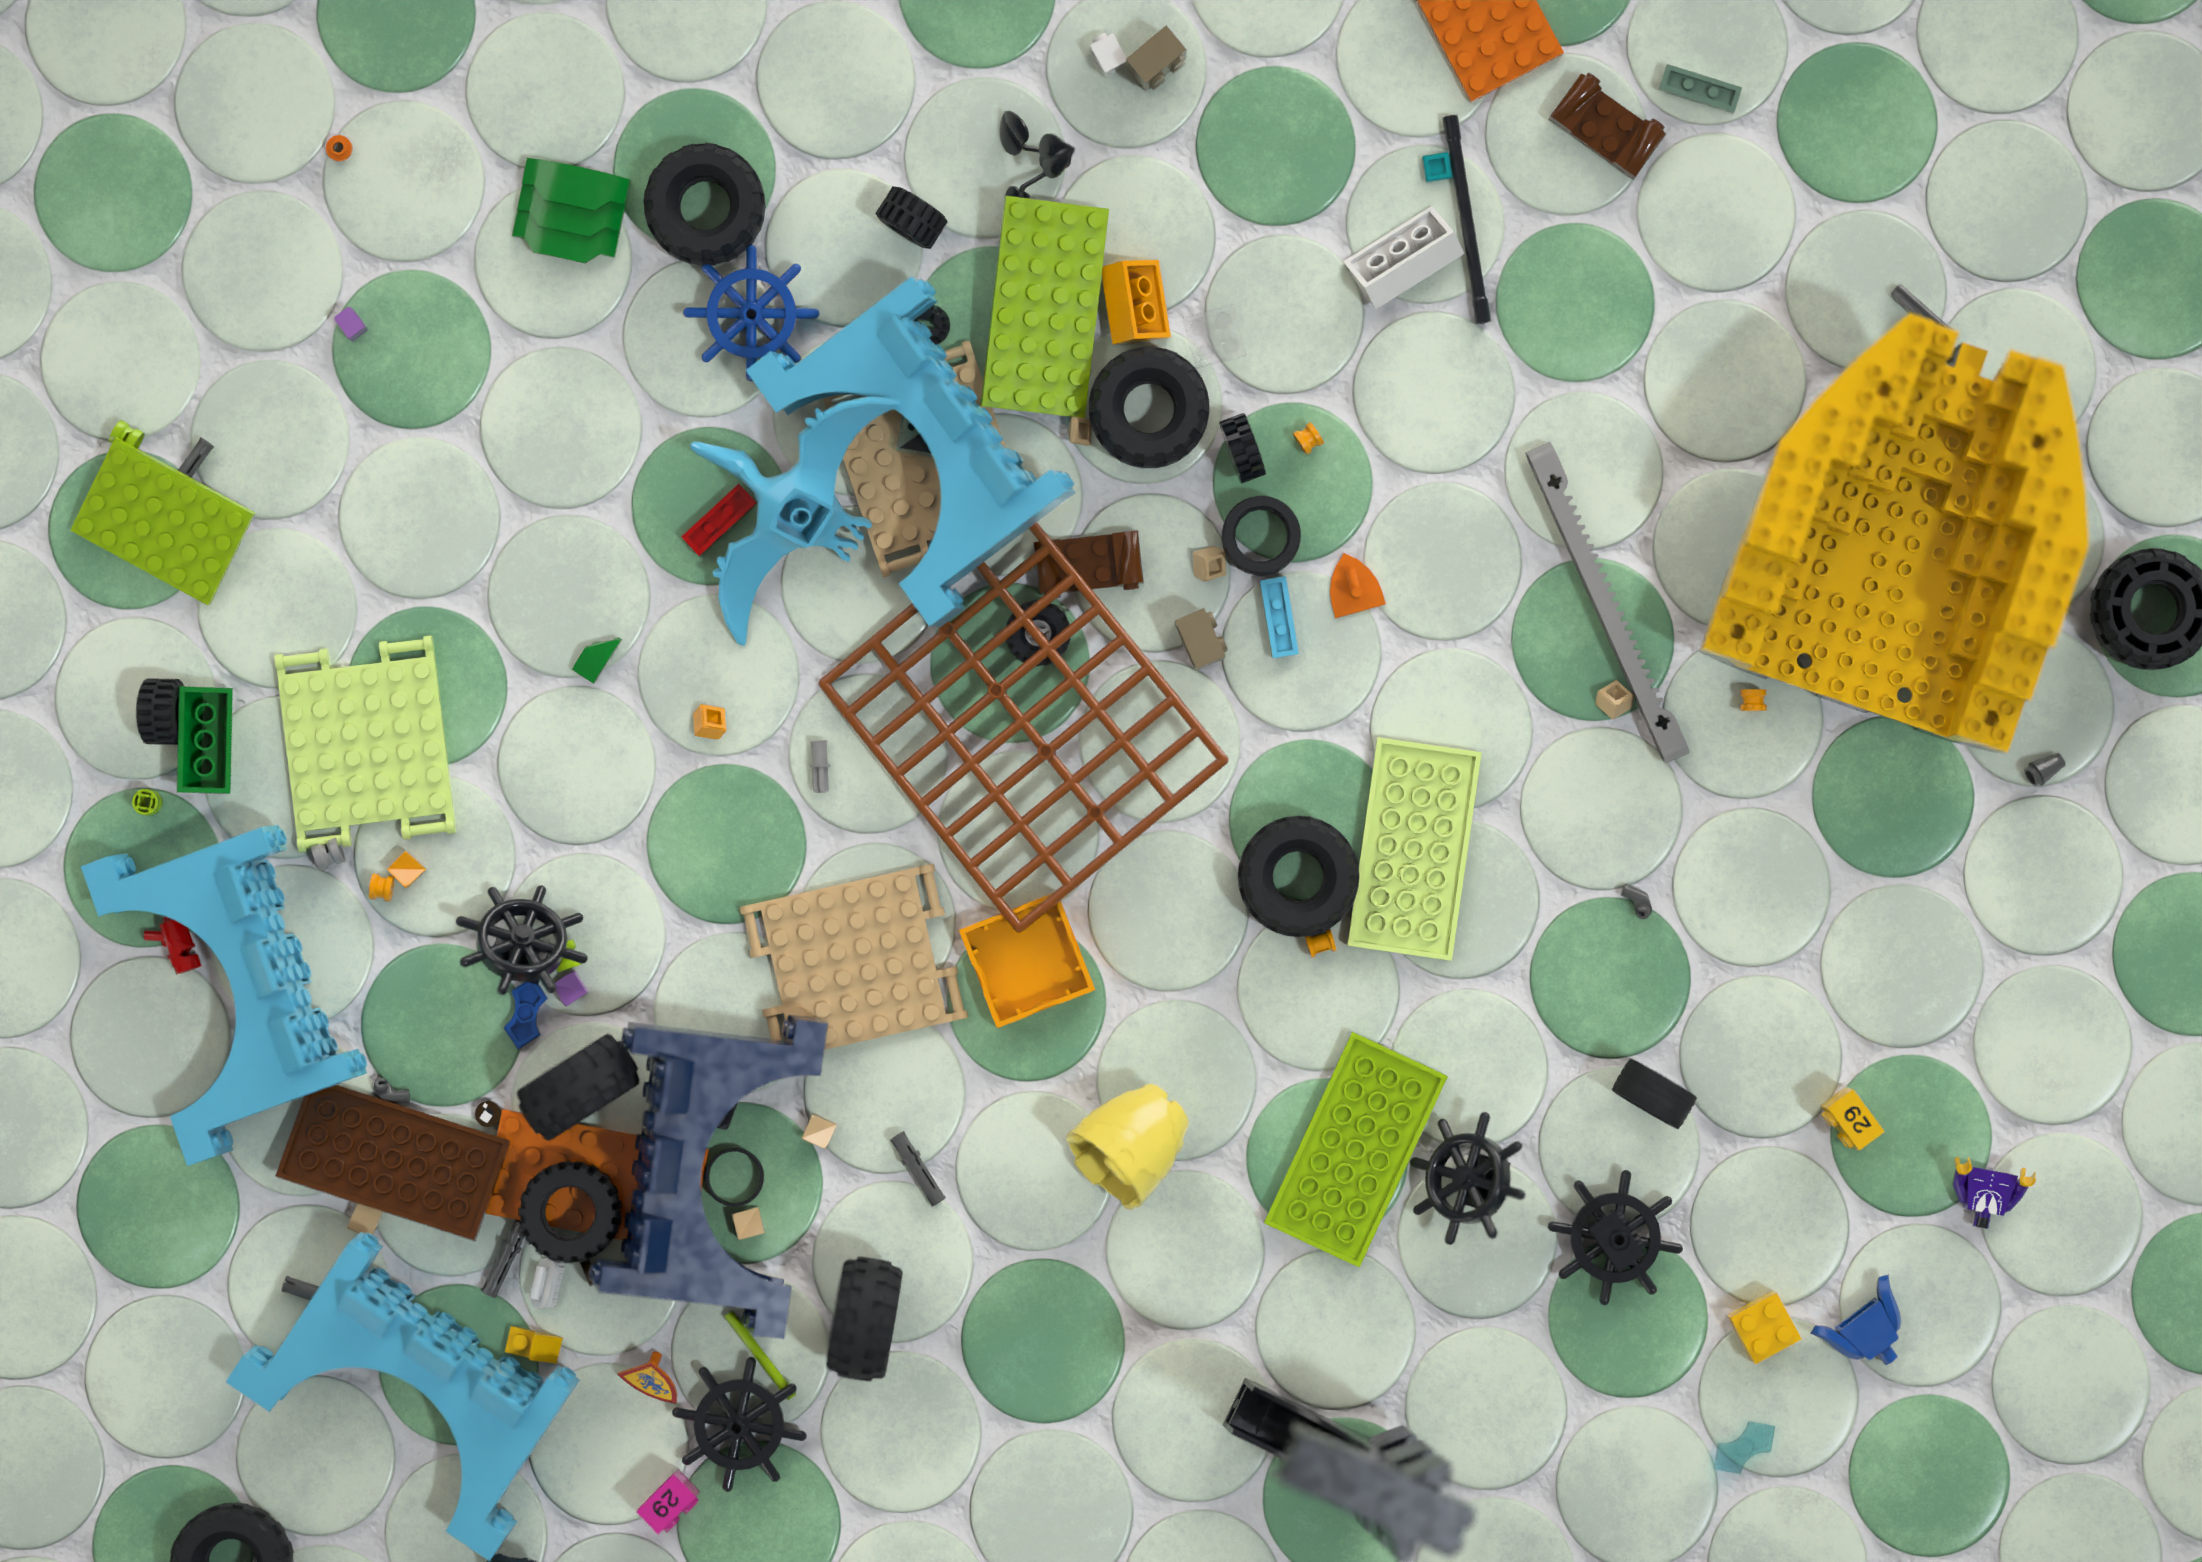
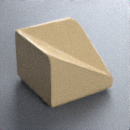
(1209, 563)
(1614, 699)
(819, 1131)
(748, 1223)

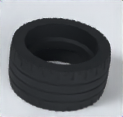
(1267, 504)
(1654, 1093)

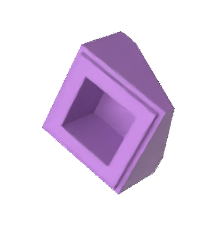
(350, 323)
(570, 988)

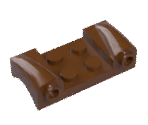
(1607, 126)
(1099, 560)

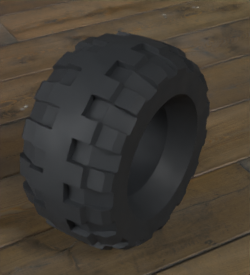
(691, 166)
(1154, 367)
(2113, 616)
(1338, 868)
(578, 1087)
(864, 1319)
(232, 1521)

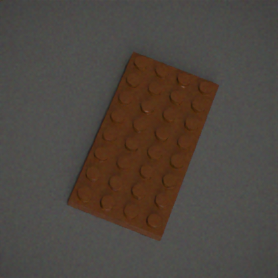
(394, 1160)

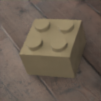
(1156, 59)
(1200, 638)

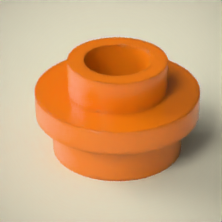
(344, 154)

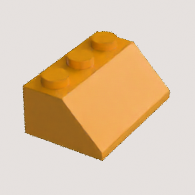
(1135, 301)

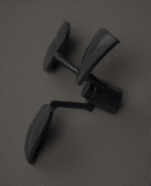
(1053, 151)

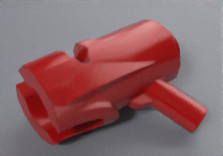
(178, 943)

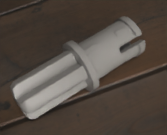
(819, 766)

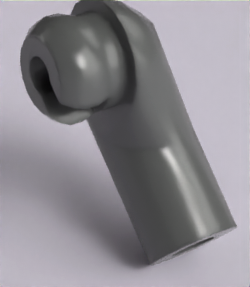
(1640, 900)
(386, 1092)

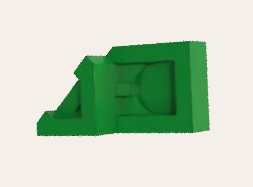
(594, 659)

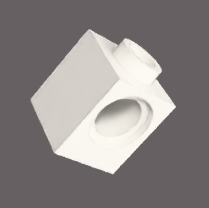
(1108, 53)

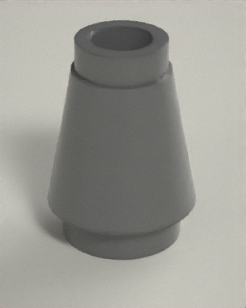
(2044, 769)

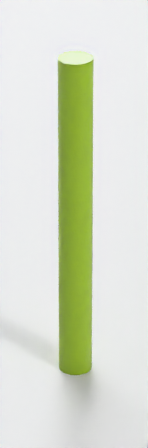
(757, 1351)

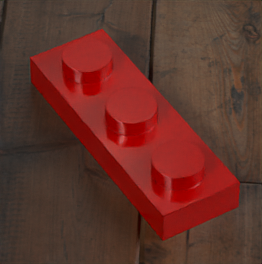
(719, 520)

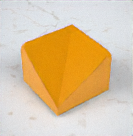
(709, 722)
(406, 869)

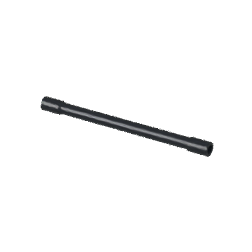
(1453, 138)

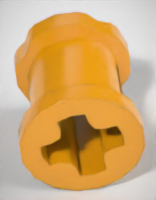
(1320, 943)

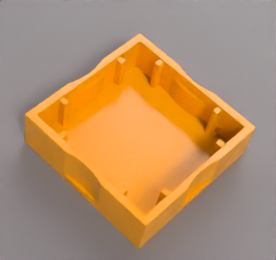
(1027, 968)

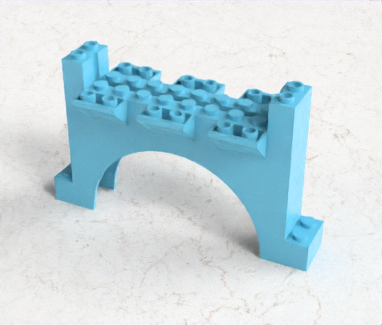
(982, 483)
(233, 905)
(372, 1324)

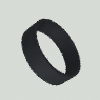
(708, 1180)

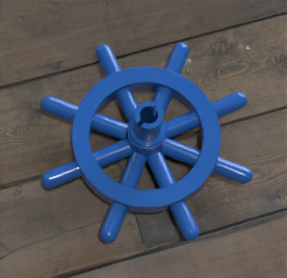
(751, 311)

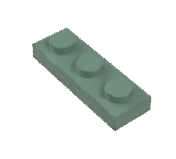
(1700, 88)

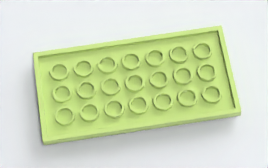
(1414, 848)

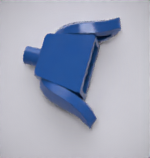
(1868, 1329)

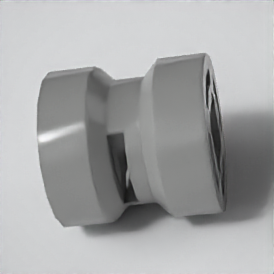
(328, 854)

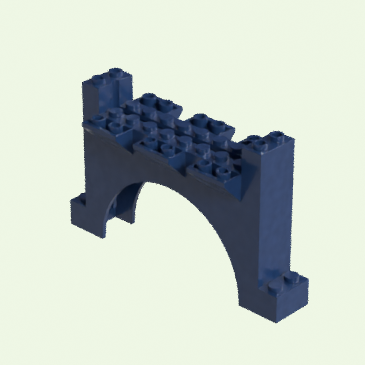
(688, 1092)

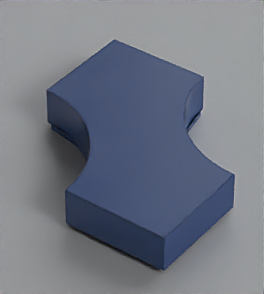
(523, 1024)

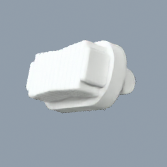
(546, 1284)

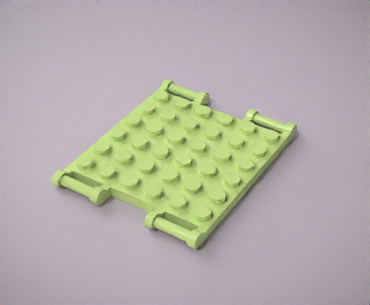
(365, 743)

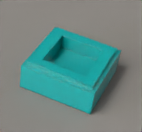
(1437, 167)

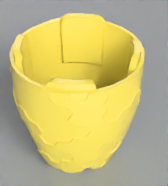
(1130, 1143)

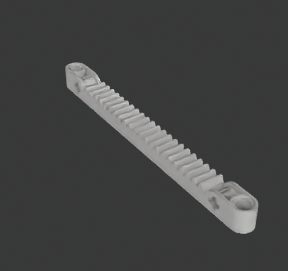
(1545, 464)

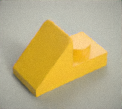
(533, 1344)

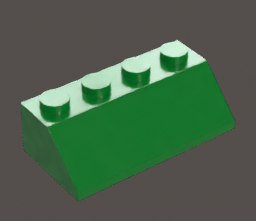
(204, 740)

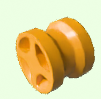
(1308, 438)
(1753, 700)
(381, 887)

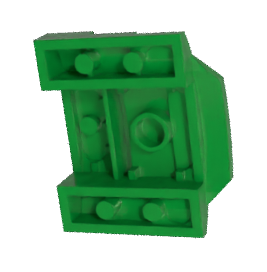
(570, 210)

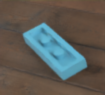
(1279, 617)

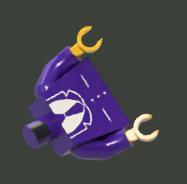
(1988, 1190)

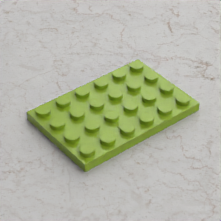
(162, 521)

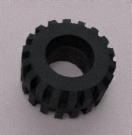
(911, 217)
(158, 711)

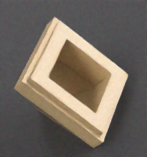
(1079, 431)

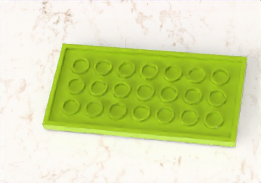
(1044, 307)
(1355, 1149)

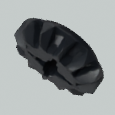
(941, 320)

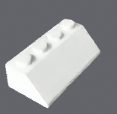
(1404, 257)

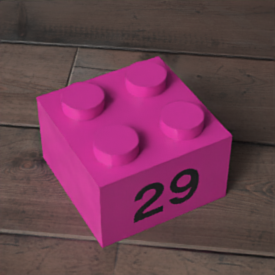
(668, 1501)

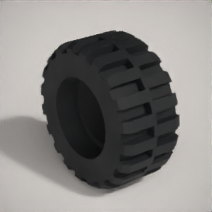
(533, 1211)

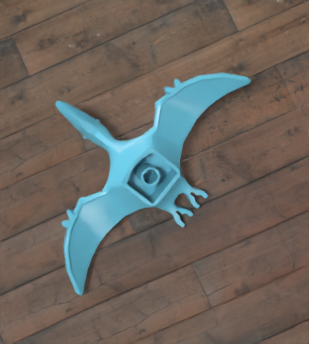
(792, 507)

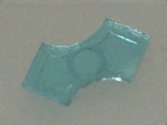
(1754, 1440)

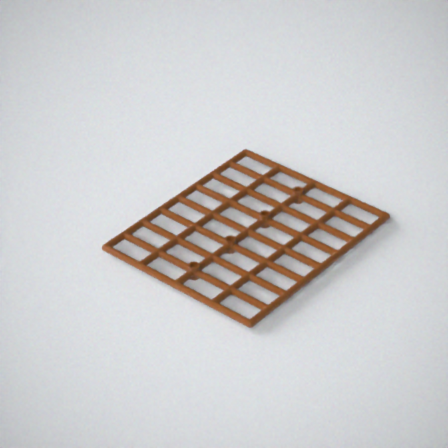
(1022, 721)

